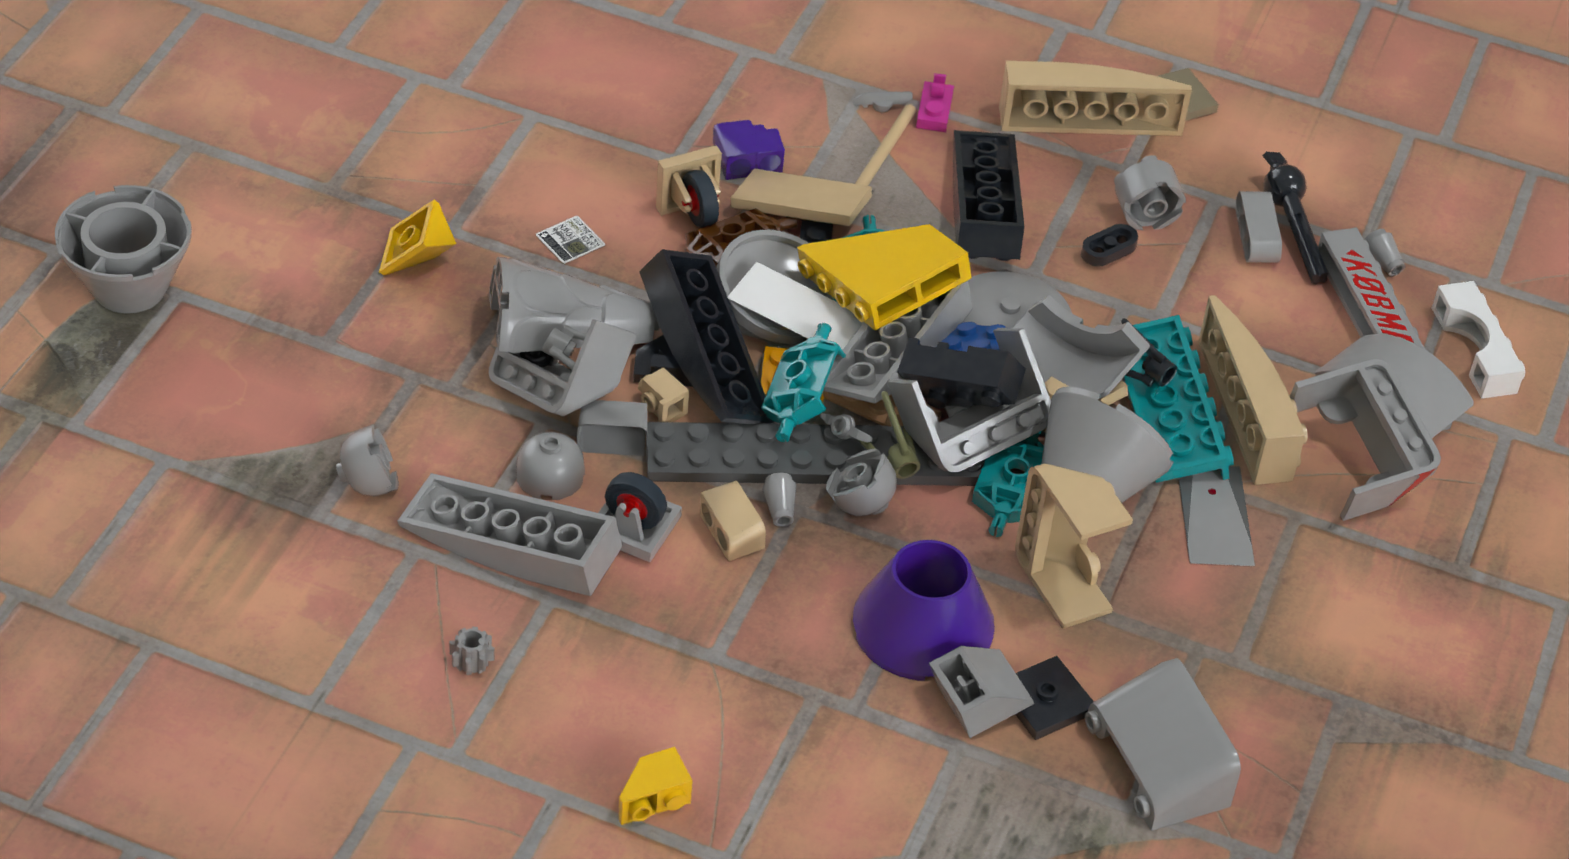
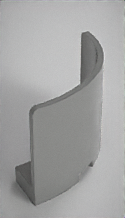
(1077, 353)
(1427, 381)

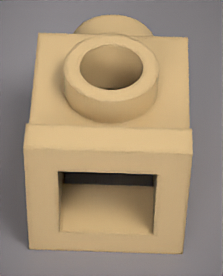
(664, 395)

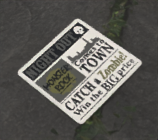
(570, 239)

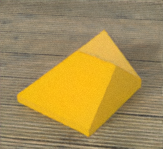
(417, 239)

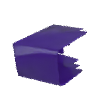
(748, 148)

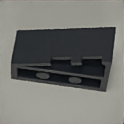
(962, 377)

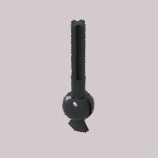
(1287, 189)

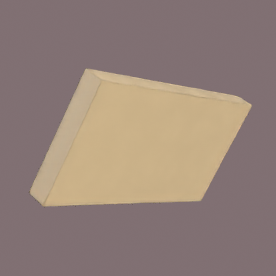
(801, 197)

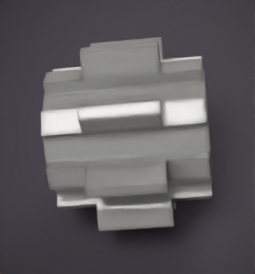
(471, 650)

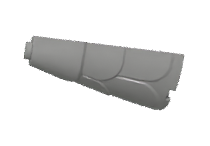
(539, 300)

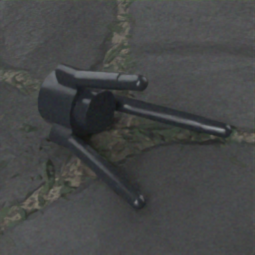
(1156, 367)

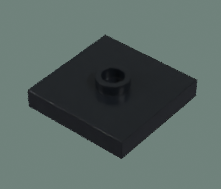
(1056, 698)

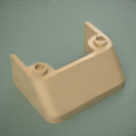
(1052, 536)

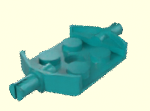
(800, 382)
(1000, 490)

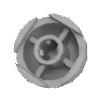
(367, 463)
(550, 466)
(864, 485)

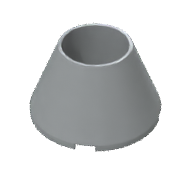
(124, 245)
(1104, 442)

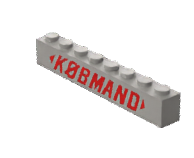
(1363, 287)

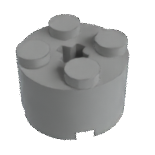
(1150, 194)

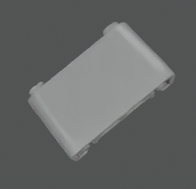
(1169, 744)

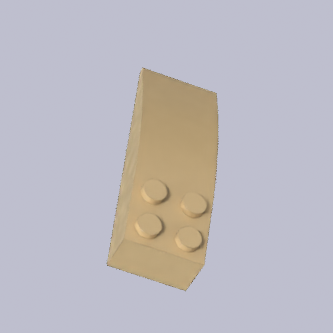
(1090, 100)
(1252, 397)

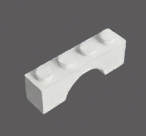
(1465, 311)

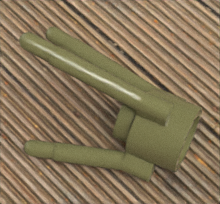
(902, 454)

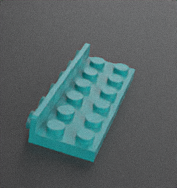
(1180, 408)

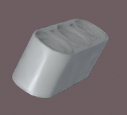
(1258, 227)

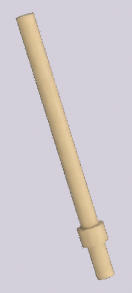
(886, 145)

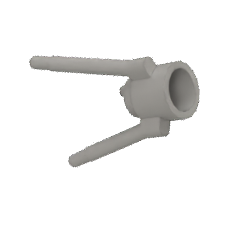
(560, 344)

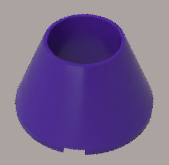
(922, 609)

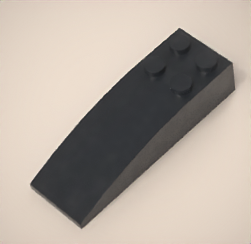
(987, 195)
(704, 334)

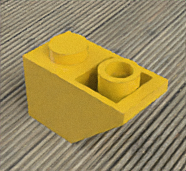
(656, 785)

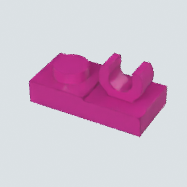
(935, 104)

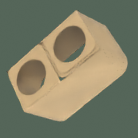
(732, 520)

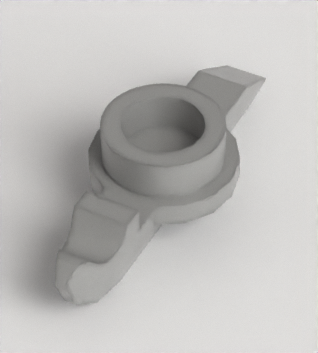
(882, 100)
(844, 427)

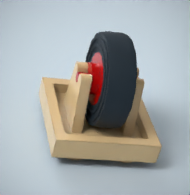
(691, 185)

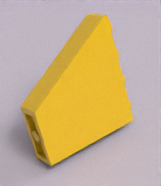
(885, 271)

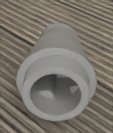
(1385, 251)
(780, 497)

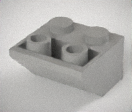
(979, 687)

